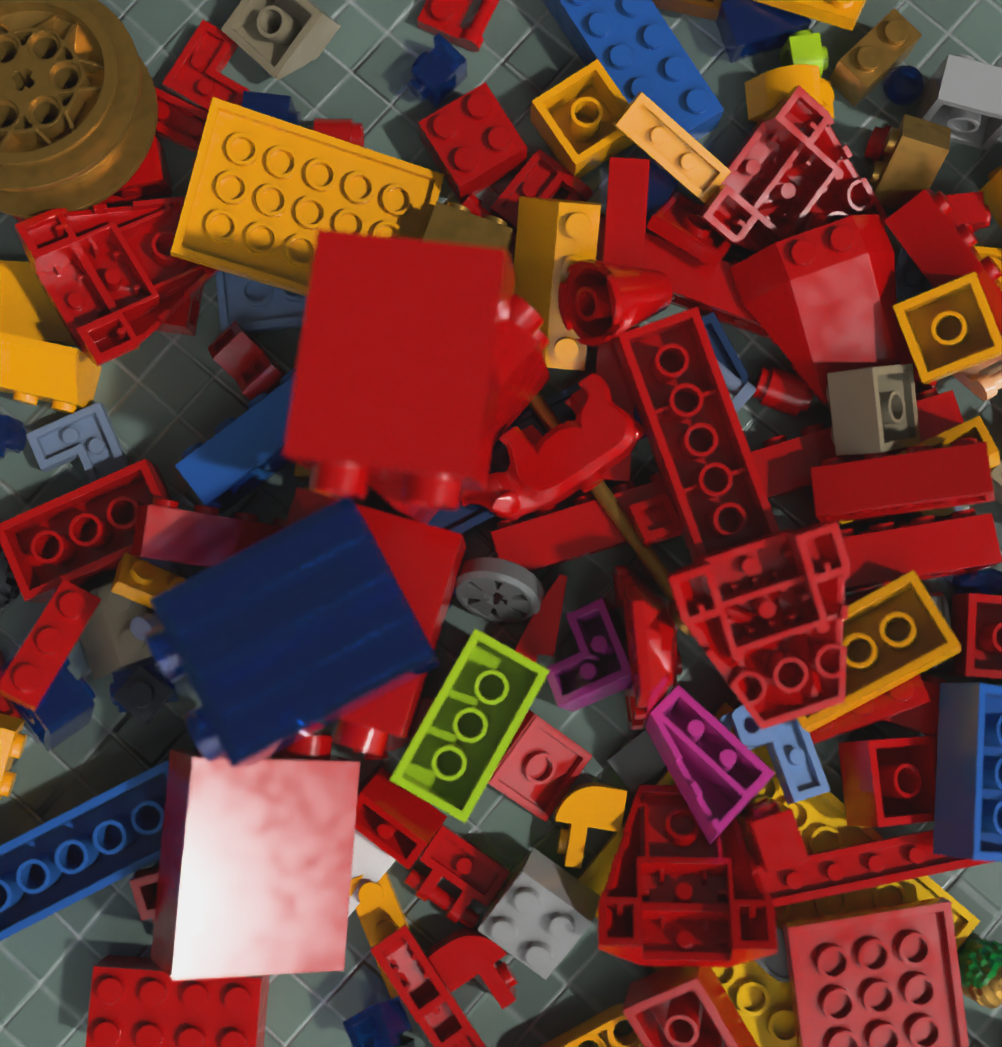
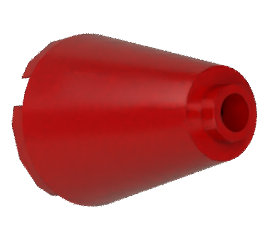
(610, 298)

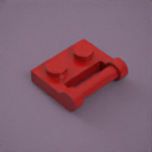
(447, 16)
(541, 179)

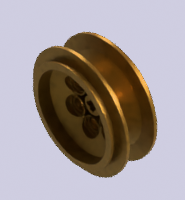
(84, 74)

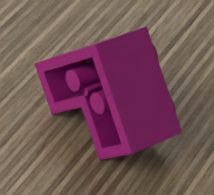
(602, 662)

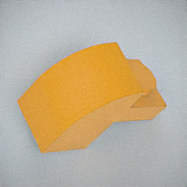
(772, 86)
(584, 807)

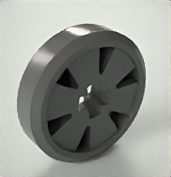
(498, 590)

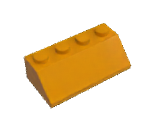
(548, 241)
(46, 373)

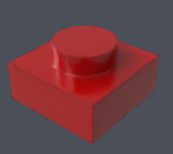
(655, 519)

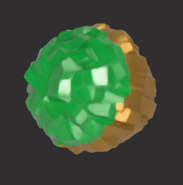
(981, 971)

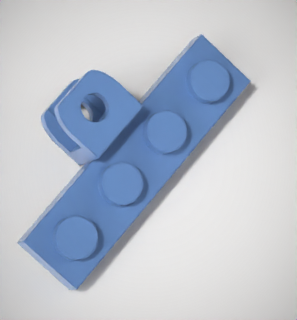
(789, 750)

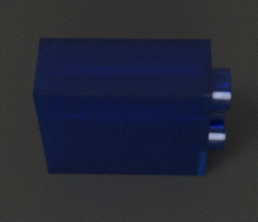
(289, 636)

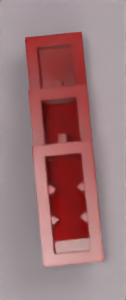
(543, 627)
(424, 991)

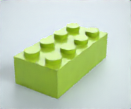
(469, 725)

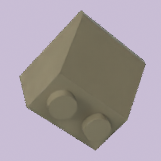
(281, 33)
(873, 409)
(108, 635)

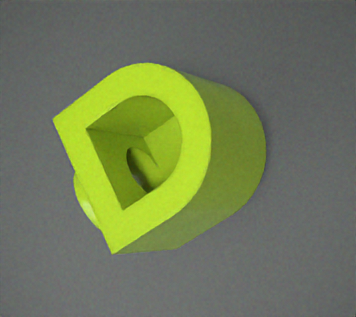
(804, 48)

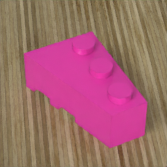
(705, 761)

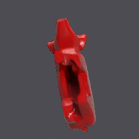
(564, 459)

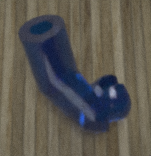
(984, 580)

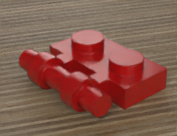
(464, 866)

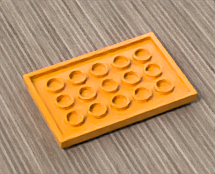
(271, 185)

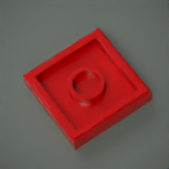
(681, 225)
(539, 766)

